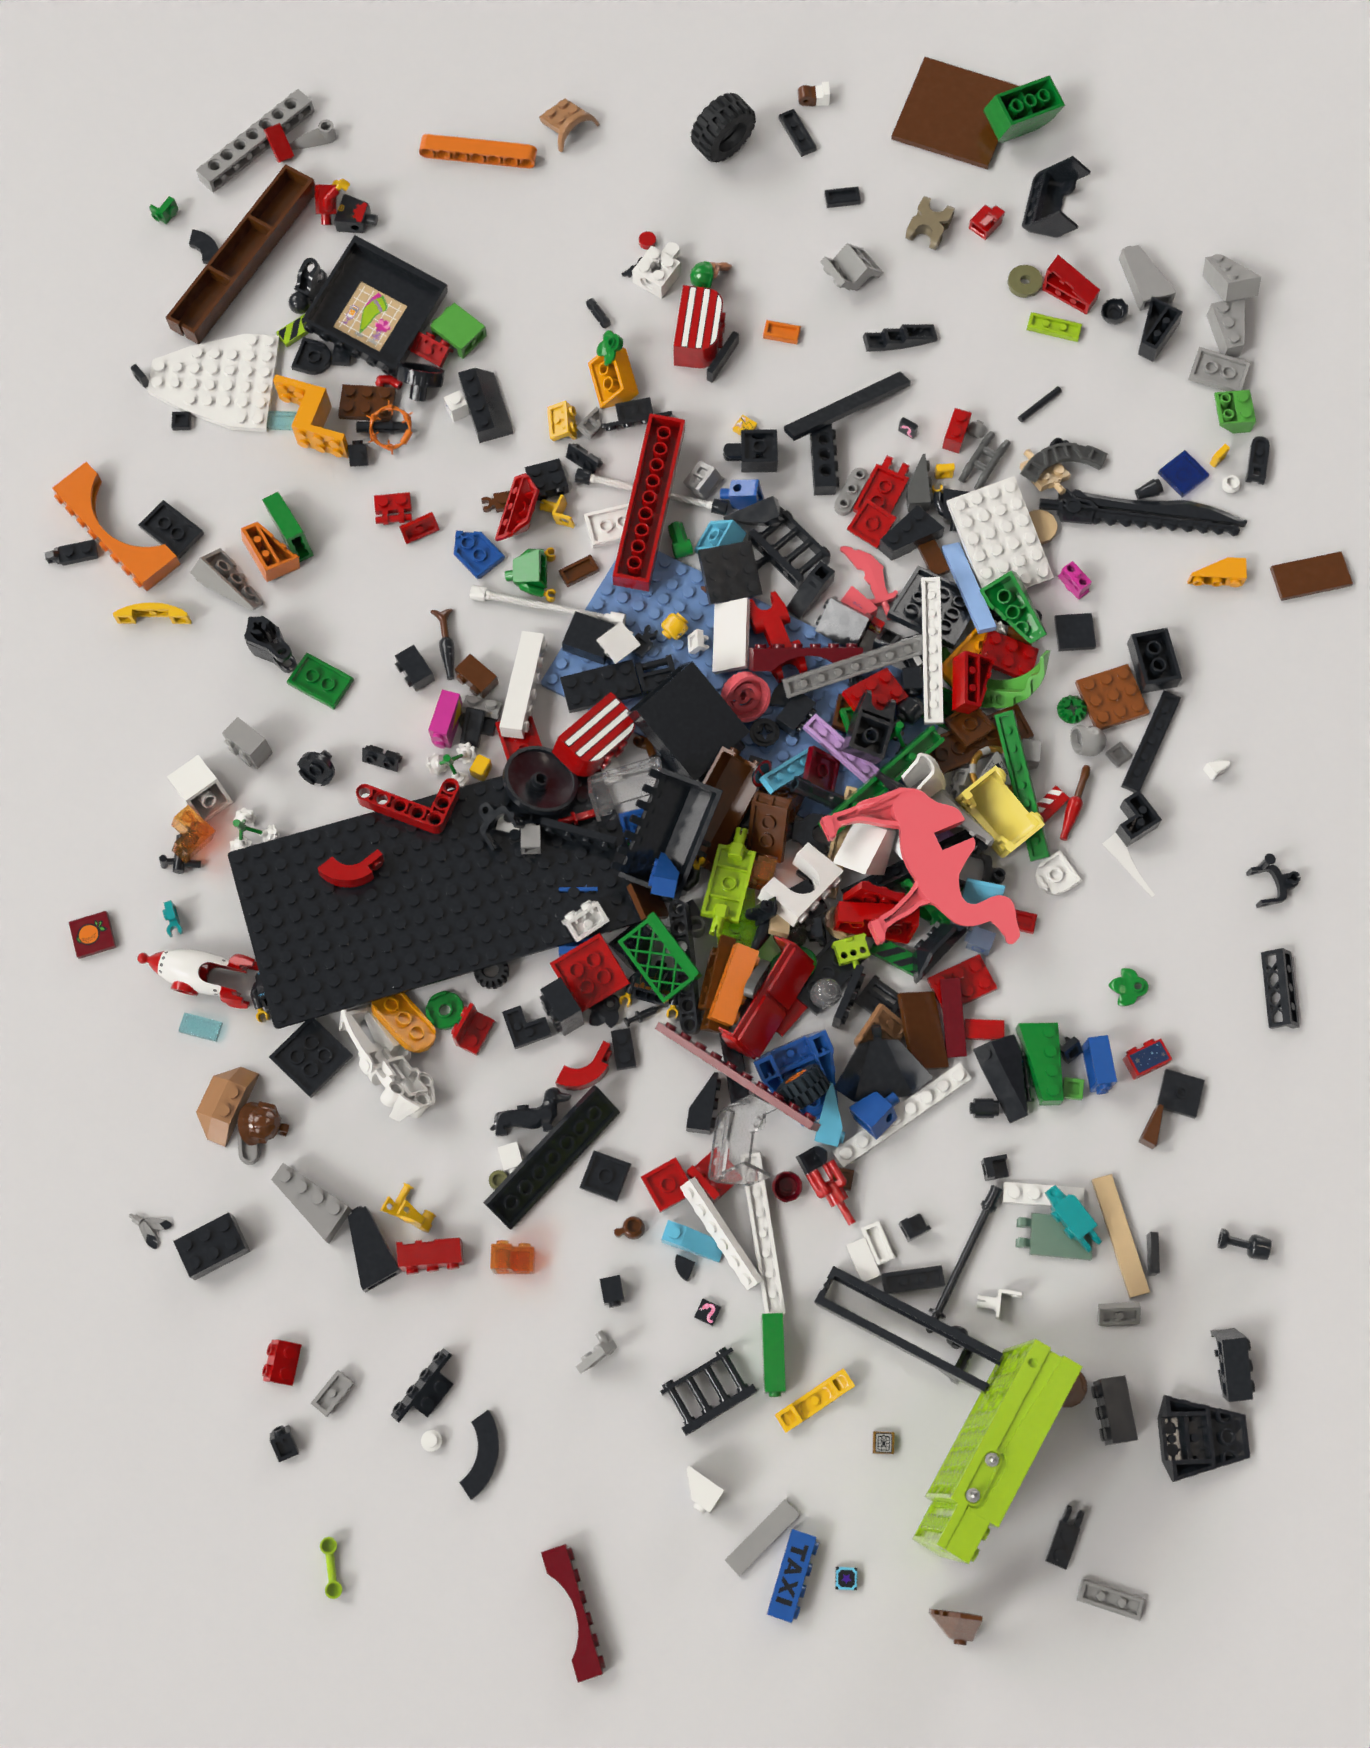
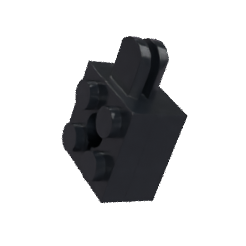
(752, 444)

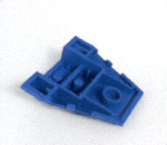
(795, 1055)

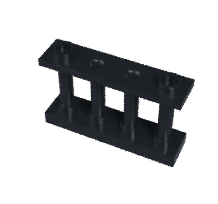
(781, 563)
(726, 1401)

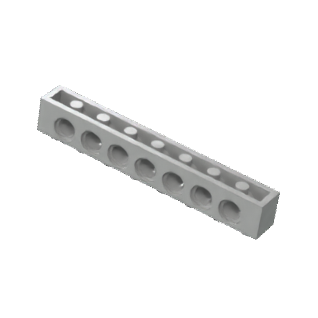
(253, 141)

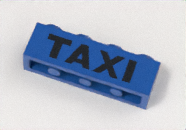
(791, 1576)

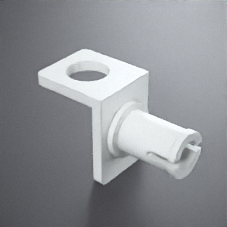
(996, 1302)

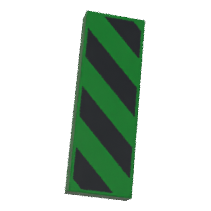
(894, 956)

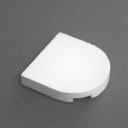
(1056, 875)

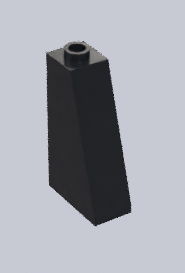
(371, 1251)

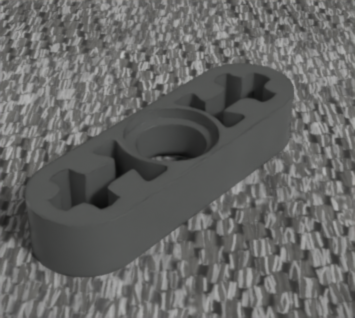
(757, 978)

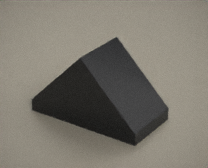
(885, 638)

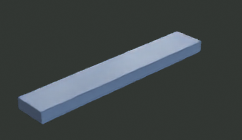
(968, 588)

